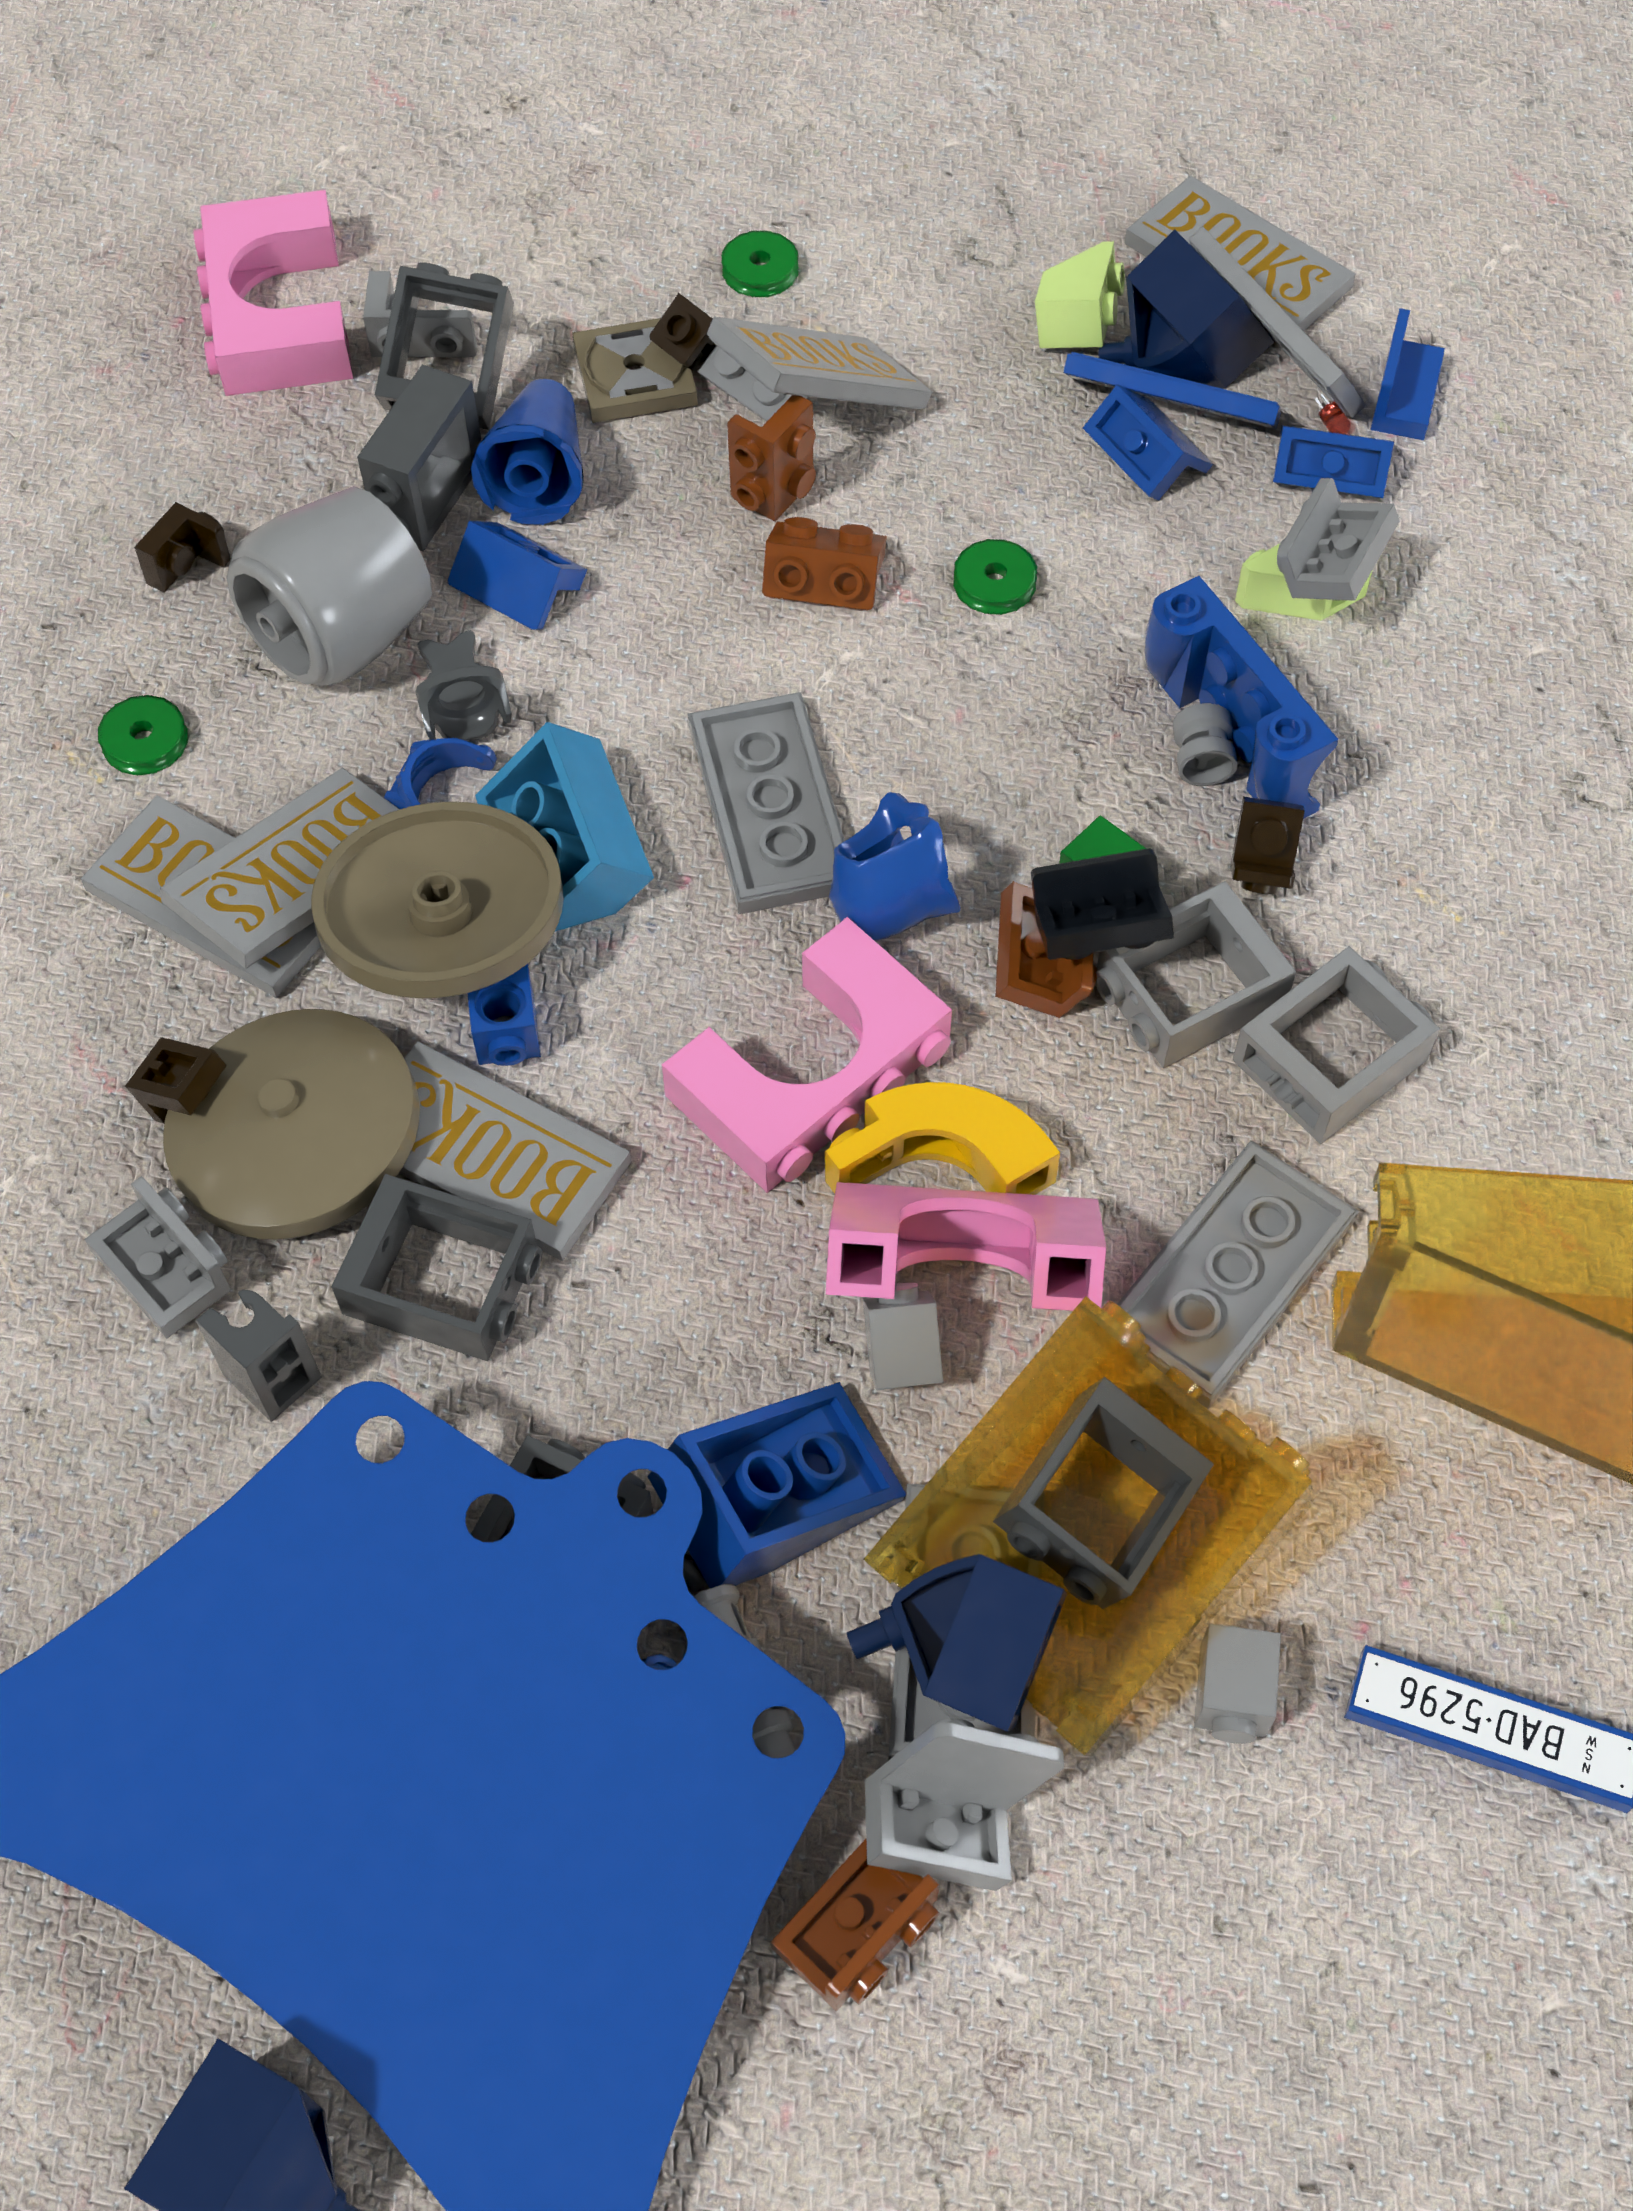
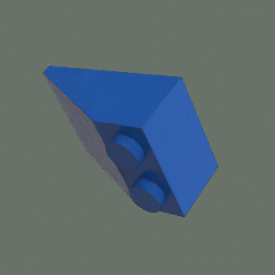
(781, 1483)

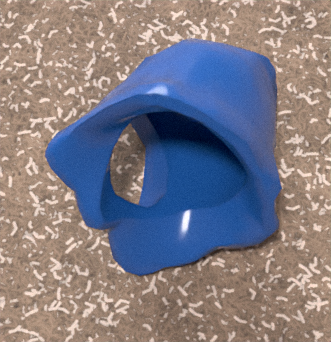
(889, 880)

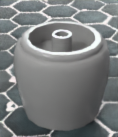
(328, 585)

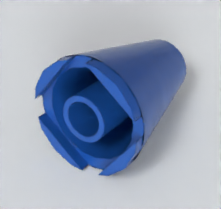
(532, 456)

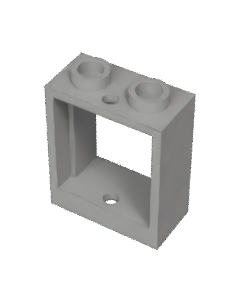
(1240, 943)
(1297, 1083)

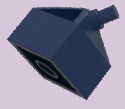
(1186, 320)
(970, 1635)
(240, 2145)

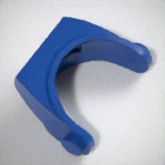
(432, 757)

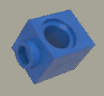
(510, 1040)

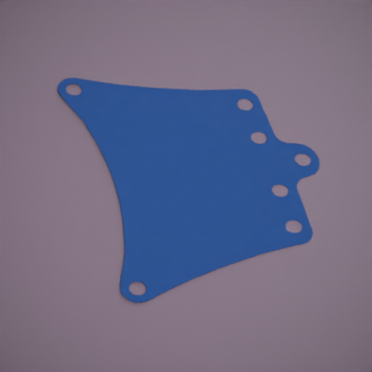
(433, 1792)

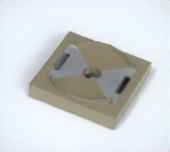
(622, 392)

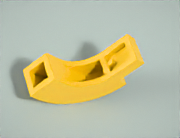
(947, 1125)

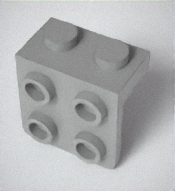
(947, 1801)

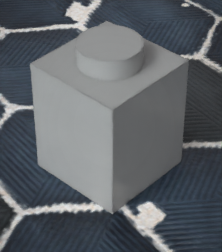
(903, 1338)
(1237, 1682)

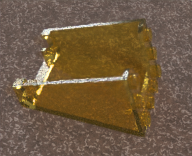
(1502, 1301)
(1111, 1656)

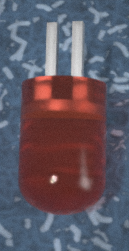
(1333, 417)

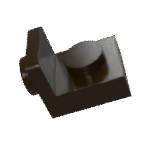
(683, 331)
(175, 543)
(1266, 845)
(175, 1078)

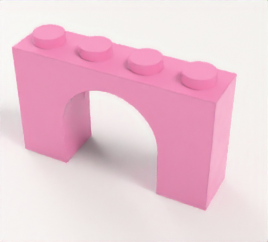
(260, 345)
(778, 1125)
(1041, 1237)

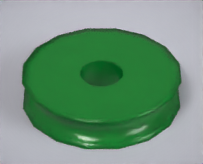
(760, 280)
(992, 595)
(148, 754)

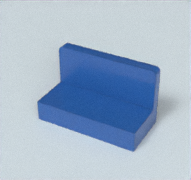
(1407, 385)
(1143, 441)
(1353, 461)
(512, 572)

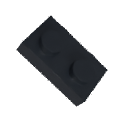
(1100, 904)

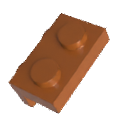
(772, 462)
(823, 563)
(1023, 966)
(854, 1925)

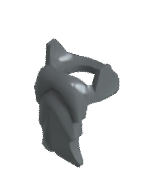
(458, 694)

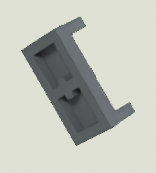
(263, 1359)

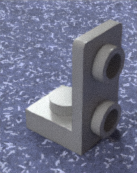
(434, 331)

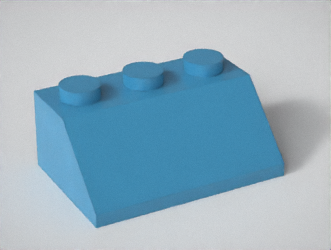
(573, 800)

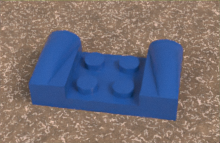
(1207, 655)

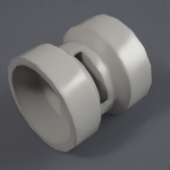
(1204, 744)

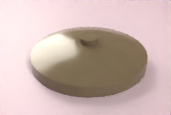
(437, 899)
(295, 1125)

